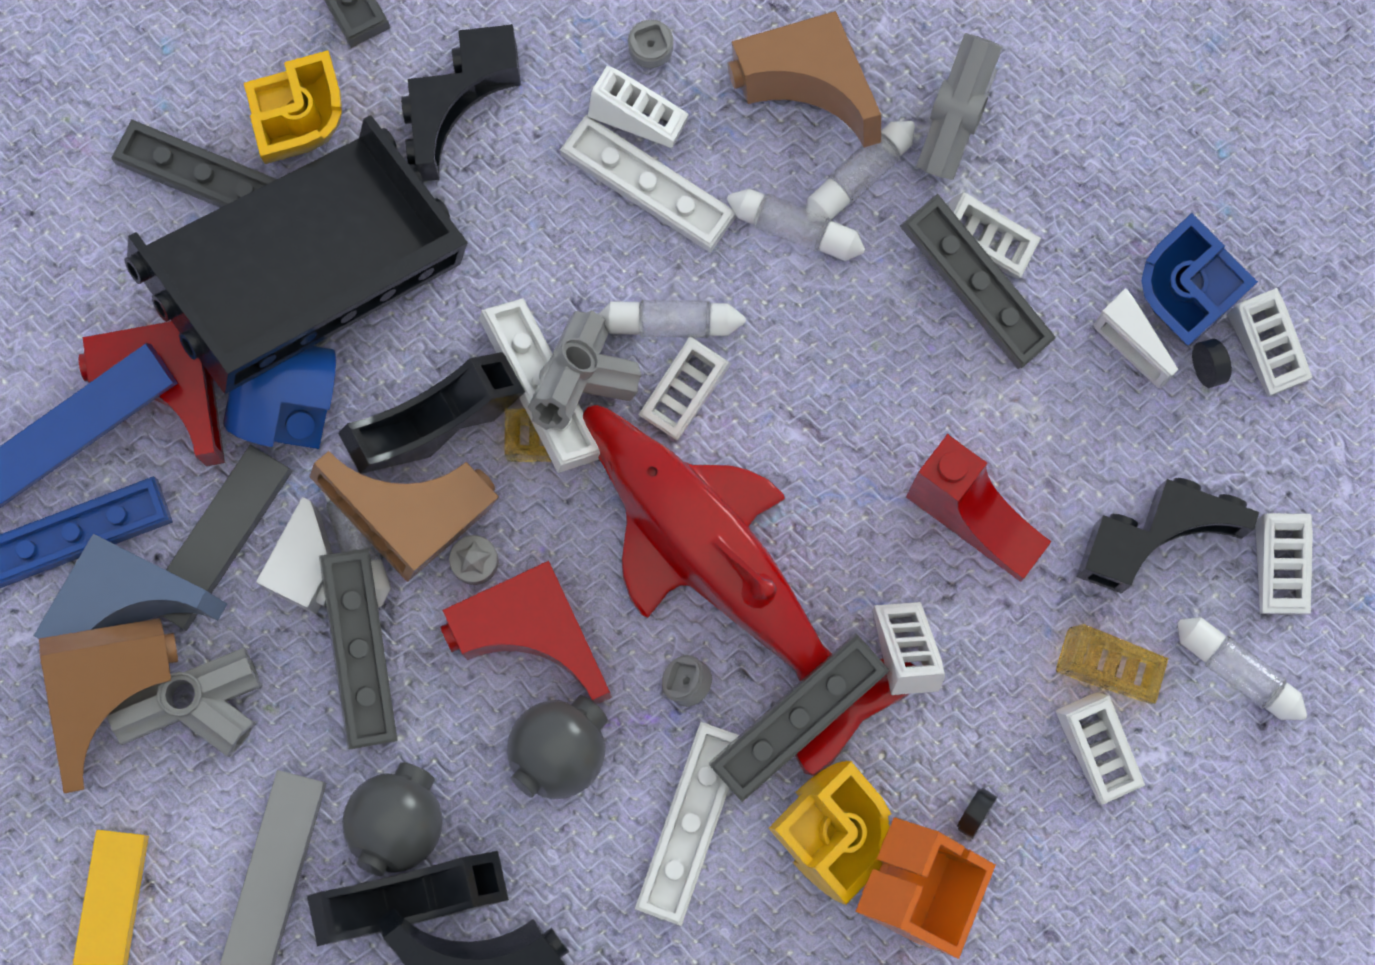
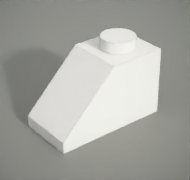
(294, 563)

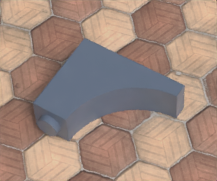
(119, 589)

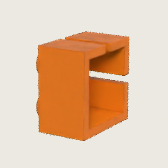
(926, 887)

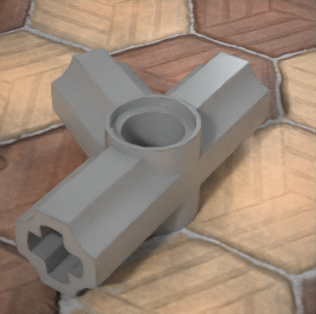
(959, 106)
(579, 369)
(207, 714)

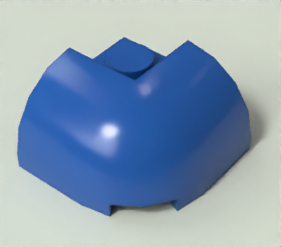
(1193, 280)
(285, 402)

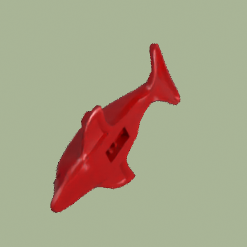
(694, 532)

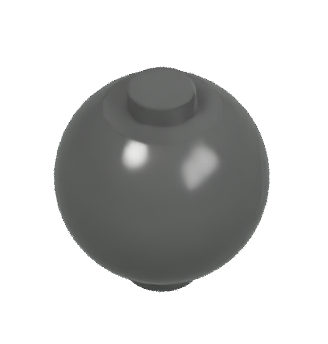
(557, 748)
(393, 820)

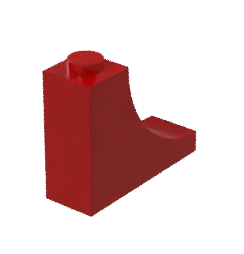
(190, 398)
(960, 495)
(526, 617)

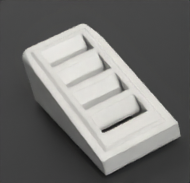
(621, 103)
(978, 212)
(1280, 321)
(1132, 335)
(680, 364)
(1302, 562)
(914, 678)
(1085, 753)

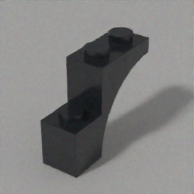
(435, 103)
(422, 425)
(1177, 510)
(415, 895)

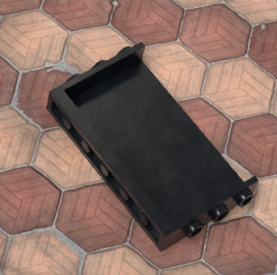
(298, 258)

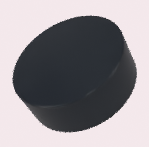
(1211, 363)
(976, 812)

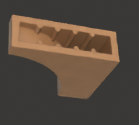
(808, 65)
(407, 520)
(93, 674)

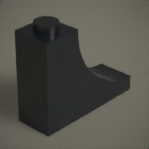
(520, 947)

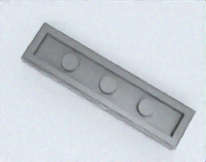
(274, 870)

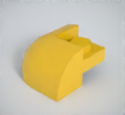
(295, 107)
(835, 830)

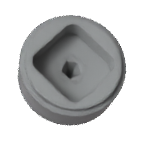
(650, 43)
(473, 560)
(686, 680)

